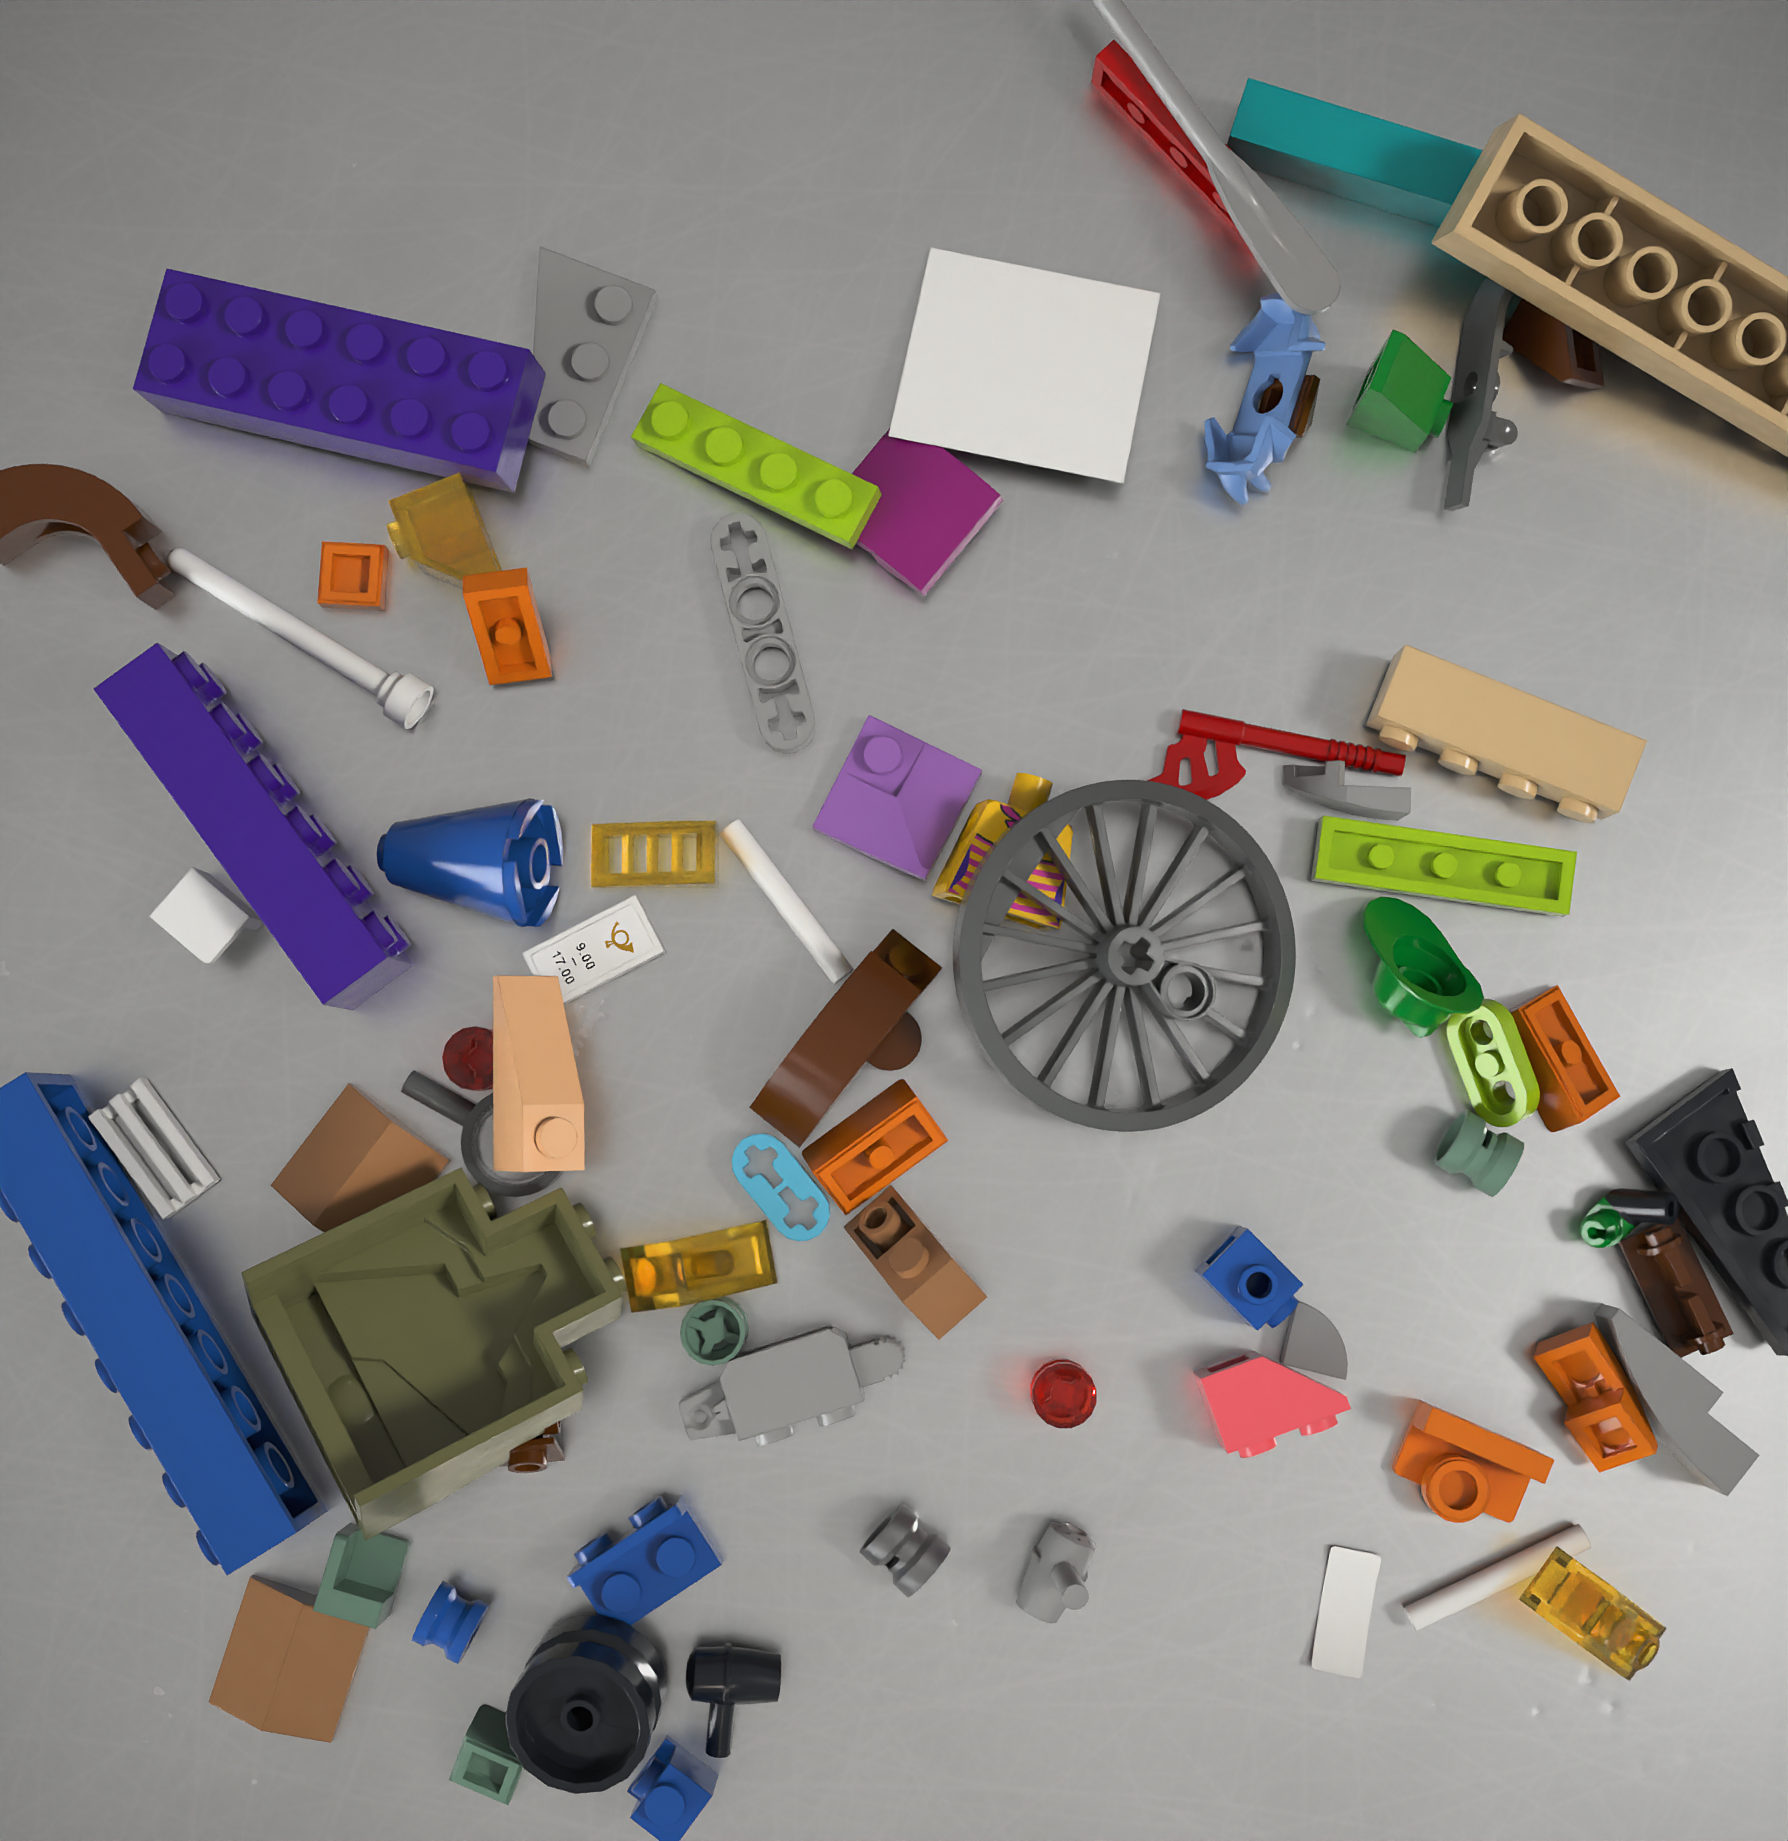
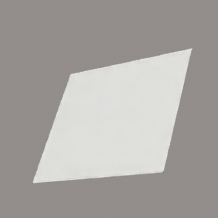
(1025, 365)

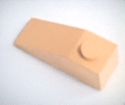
(534, 1079)

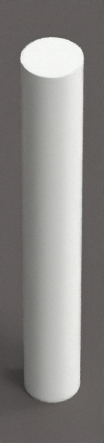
(786, 901)
(1493, 1578)

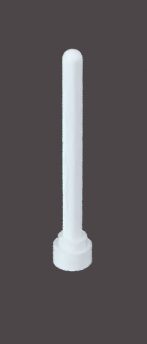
(401, 696)

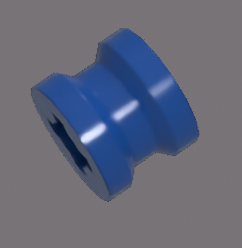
(450, 1622)

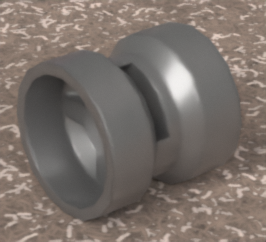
(905, 1550)

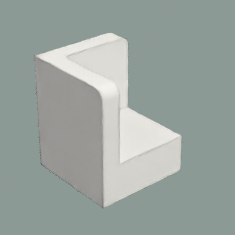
(204, 915)

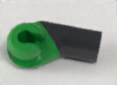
(1623, 1211)

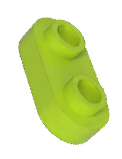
(1489, 1063)

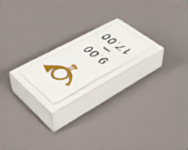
(597, 949)

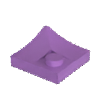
(897, 798)

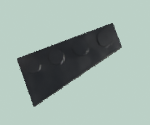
(1725, 1197)

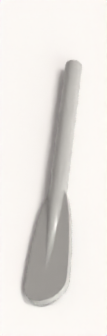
(1265, 223)

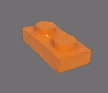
(507, 626)

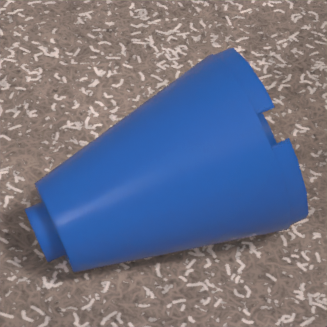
(480, 859)

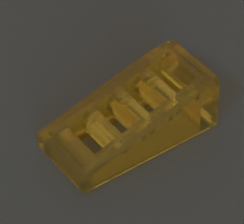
(706, 855)

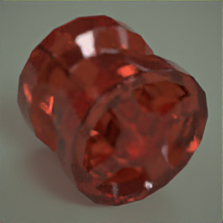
(457, 1057)
(1069, 1402)

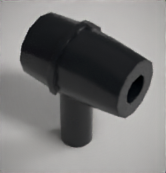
(730, 1678)

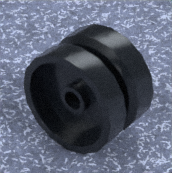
(586, 1704)

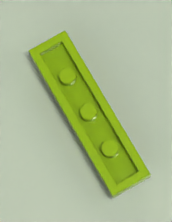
(756, 466)
(1444, 866)

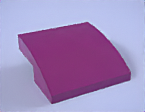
(925, 509)

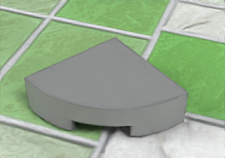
(1314, 1343)

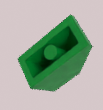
(1402, 395)

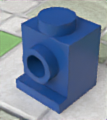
(671, 1791)

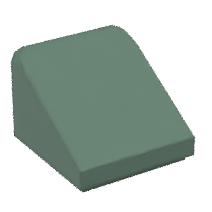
(486, 1759)

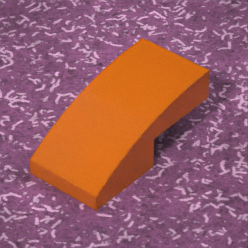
(1599, 1397)

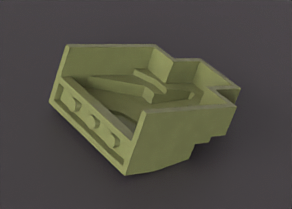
(433, 1337)

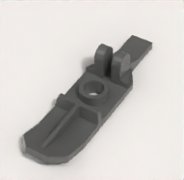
(1471, 422)

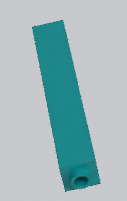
(1349, 153)

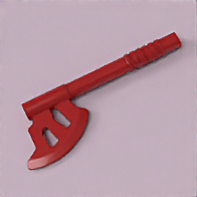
(1229, 733)

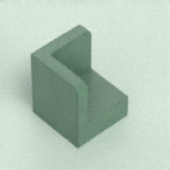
(362, 1576)

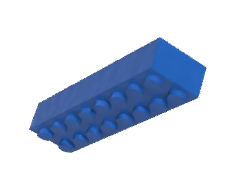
(147, 1325)

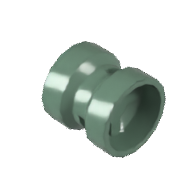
(1479, 1153)
(707, 1337)

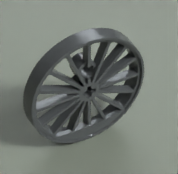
(1005, 874)

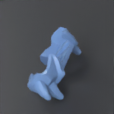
(1282, 350)

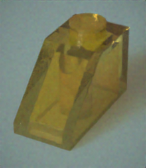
(443, 531)
(698, 1266)

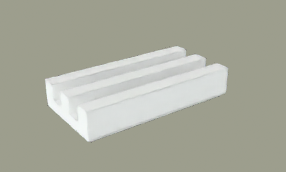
(135, 1165)

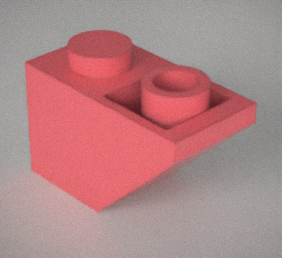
(1260, 1398)

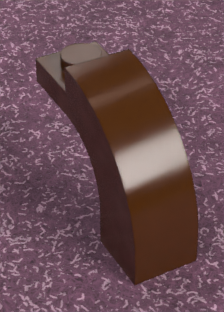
(61, 500)
(844, 1037)

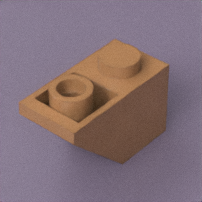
(914, 1263)

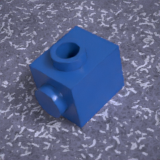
(1251, 1279)

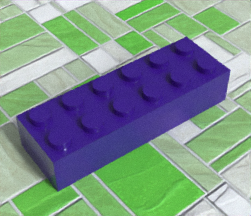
(340, 379)
(255, 827)

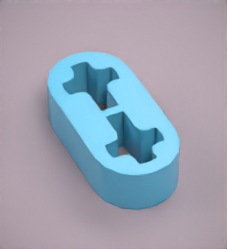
(769, 1197)

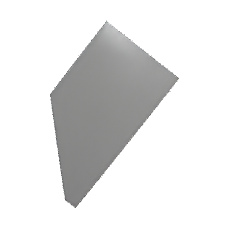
(1326, 787)

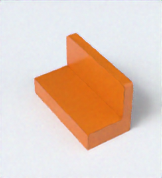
(1505, 1461)

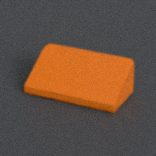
(1563, 1061)
(873, 1146)

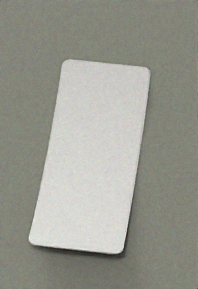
(1345, 1612)

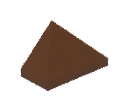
(1554, 346)

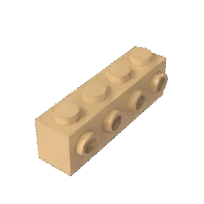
(1506, 735)

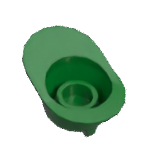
(1417, 968)

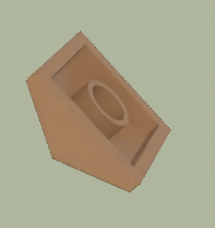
(356, 1162)
(287, 1663)

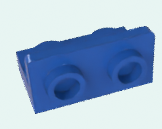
(645, 1564)

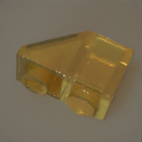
(1594, 1614)

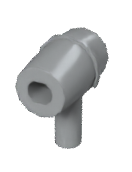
(1057, 1573)

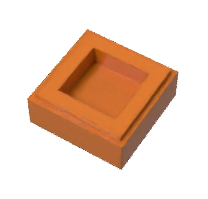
(353, 576)

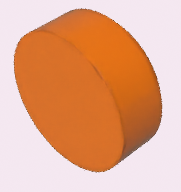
(1455, 1488)

